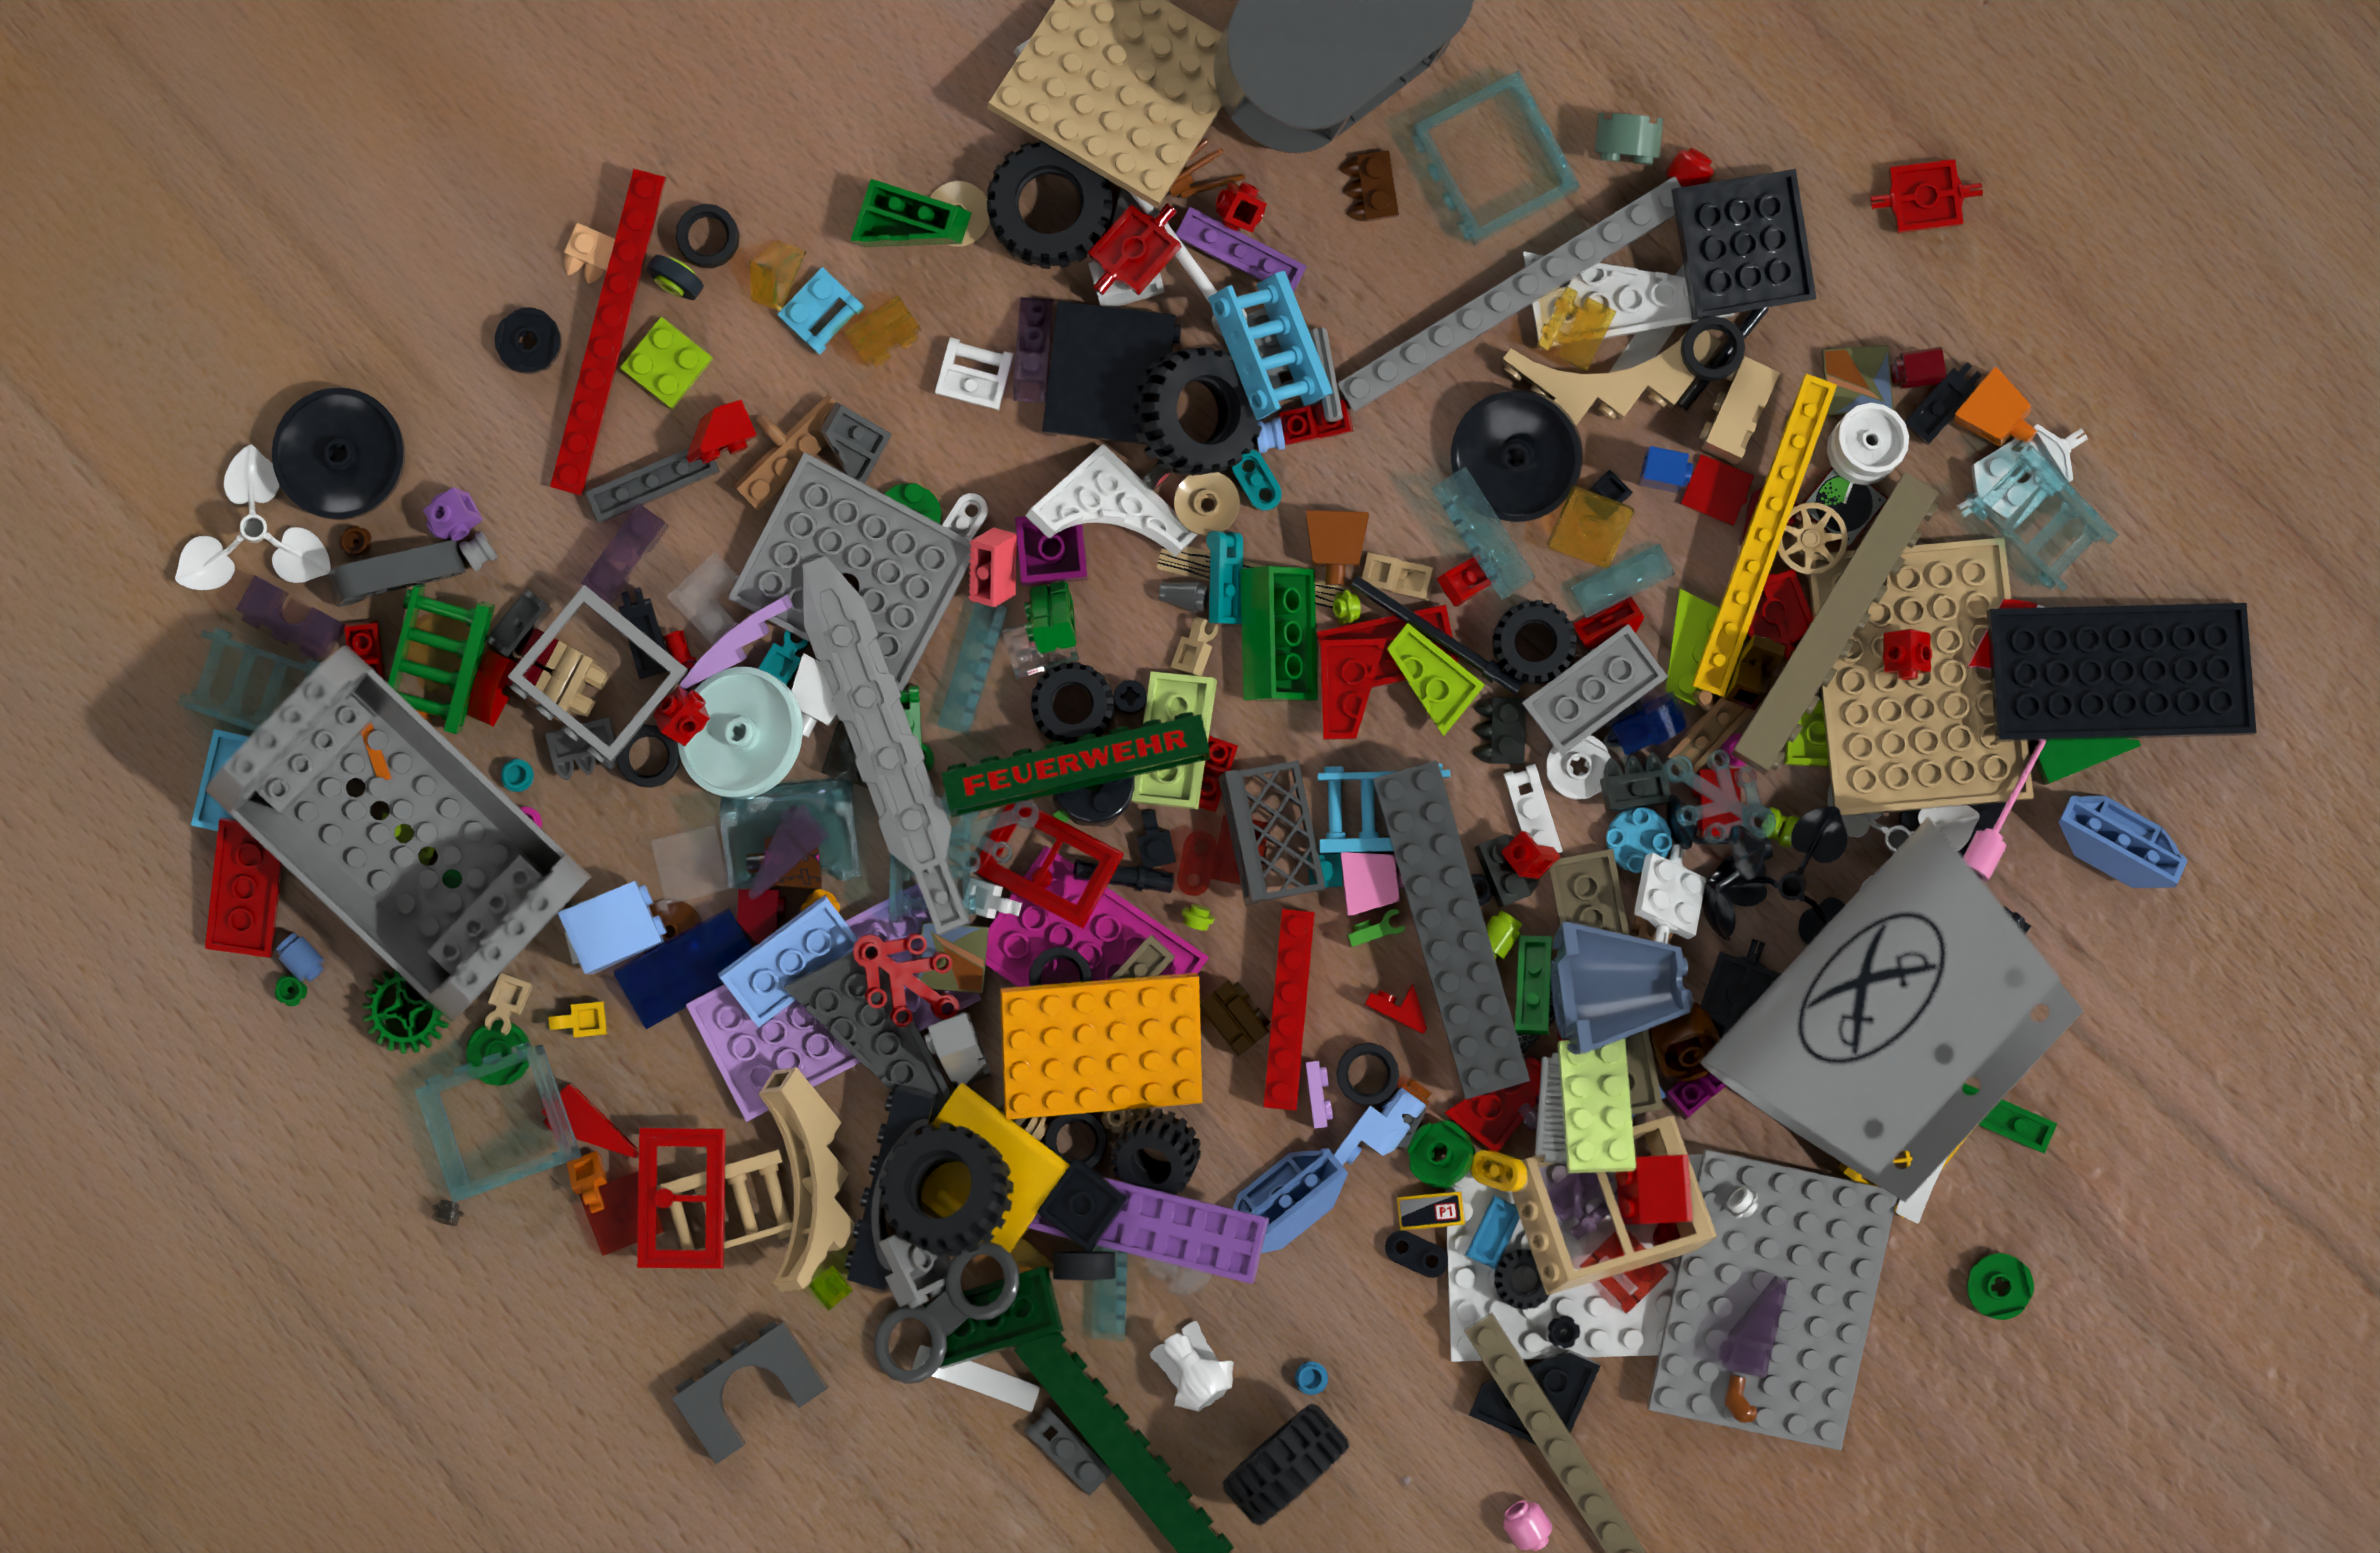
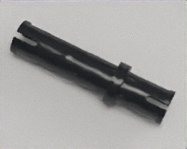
(1134, 877)

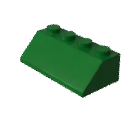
(1278, 634)

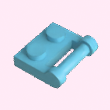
(813, 303)

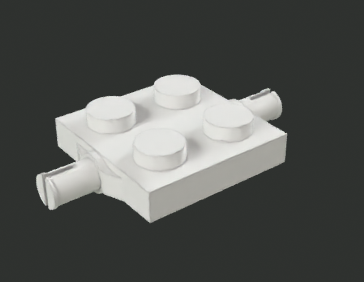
(1670, 895)

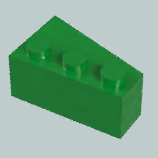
(907, 219)

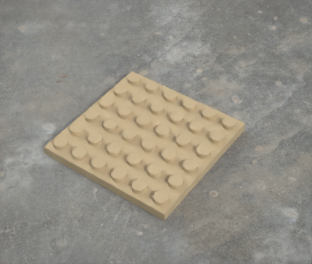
(1117, 89)

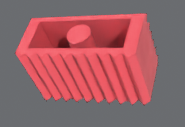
(993, 567)

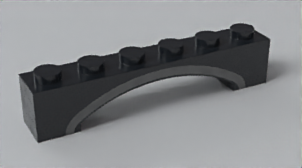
(908, 1112)

